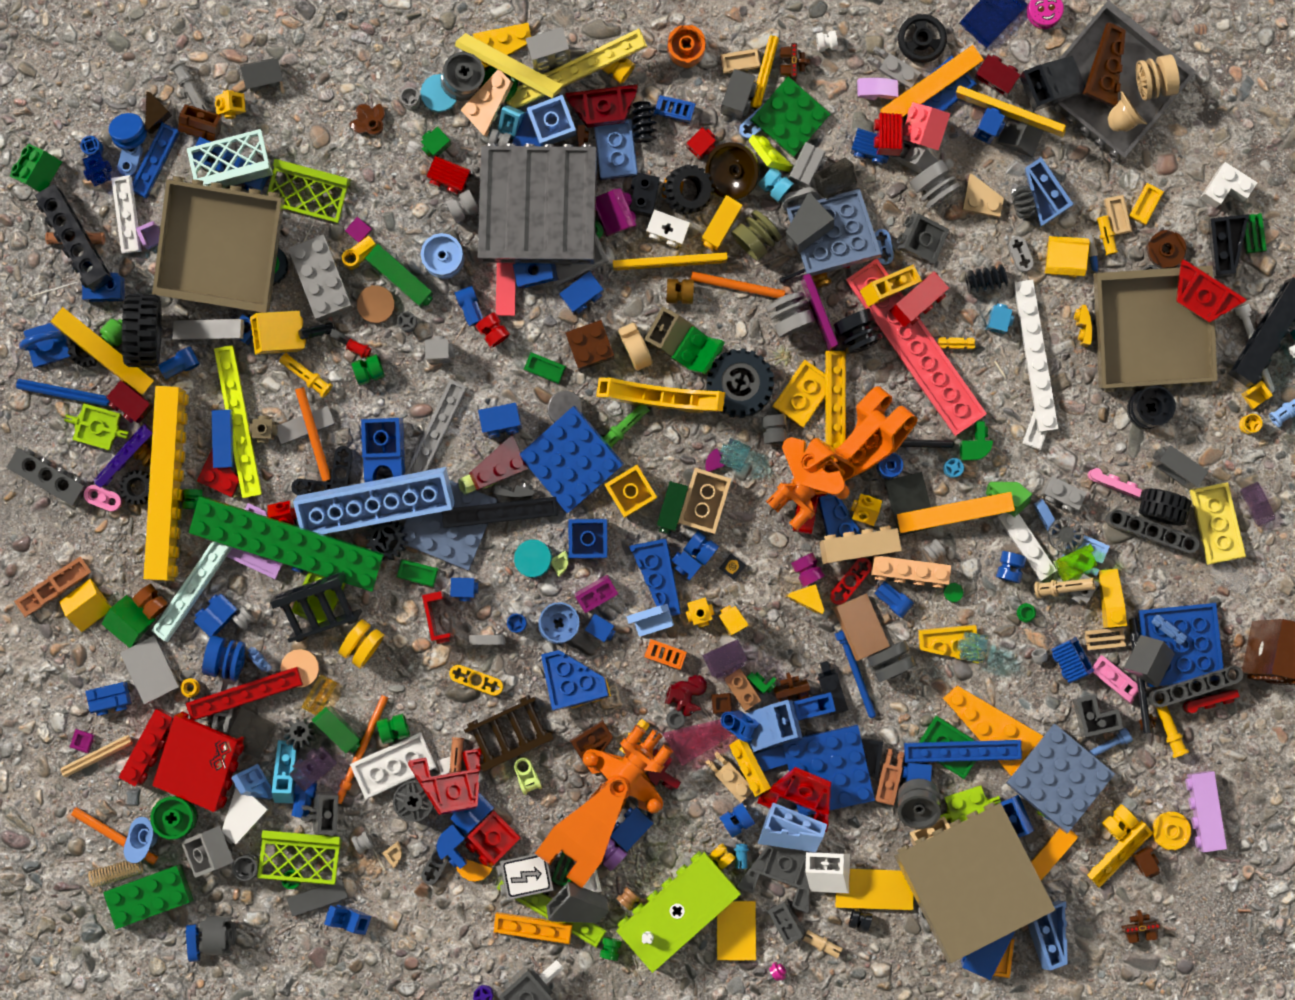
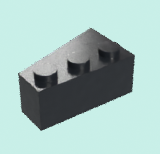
(1226, 243)

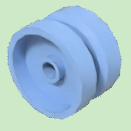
(445, 245)

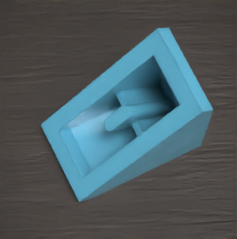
(510, 120)

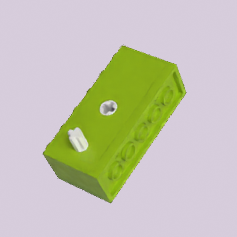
(657, 931)

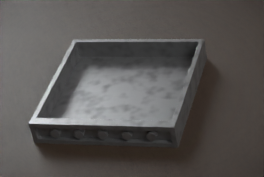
(1091, 114)

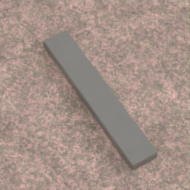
(437, 427)

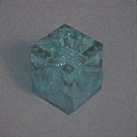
(734, 454)
(973, 647)

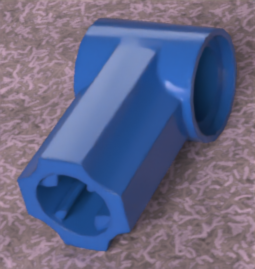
(468, 302)
(183, 361)
(897, 602)
(302, 798)

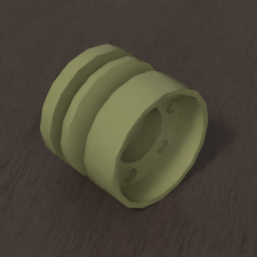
(759, 232)

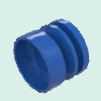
(219, 657)

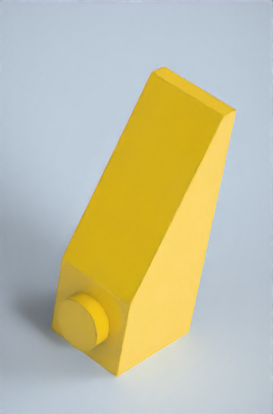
(890, 285)
(1111, 599)
(732, 620)

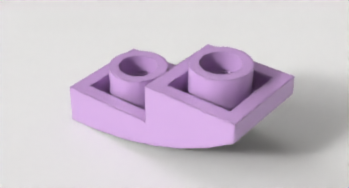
(877, 87)

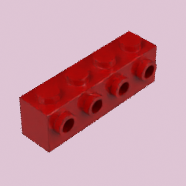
(147, 748)

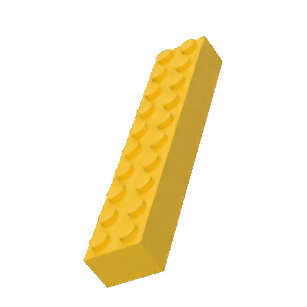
(165, 483)

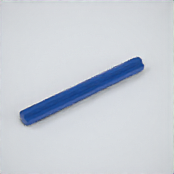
(62, 392)

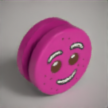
(1044, 13)

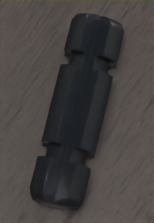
(315, 331)

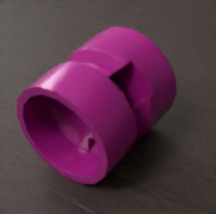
(807, 569)

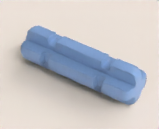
(1169, 629)

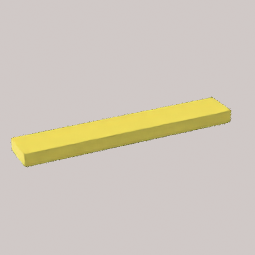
(509, 65)

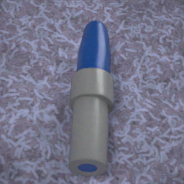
(1092, 253)

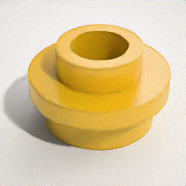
(184, 687)

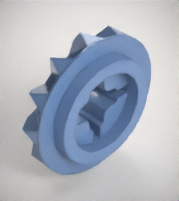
(259, 660)

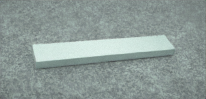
(190, 590)

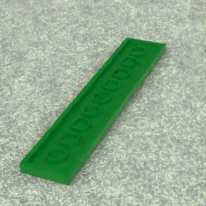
(285, 543)

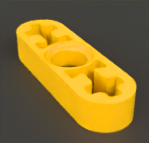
(487, 689)

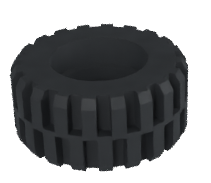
(141, 330)

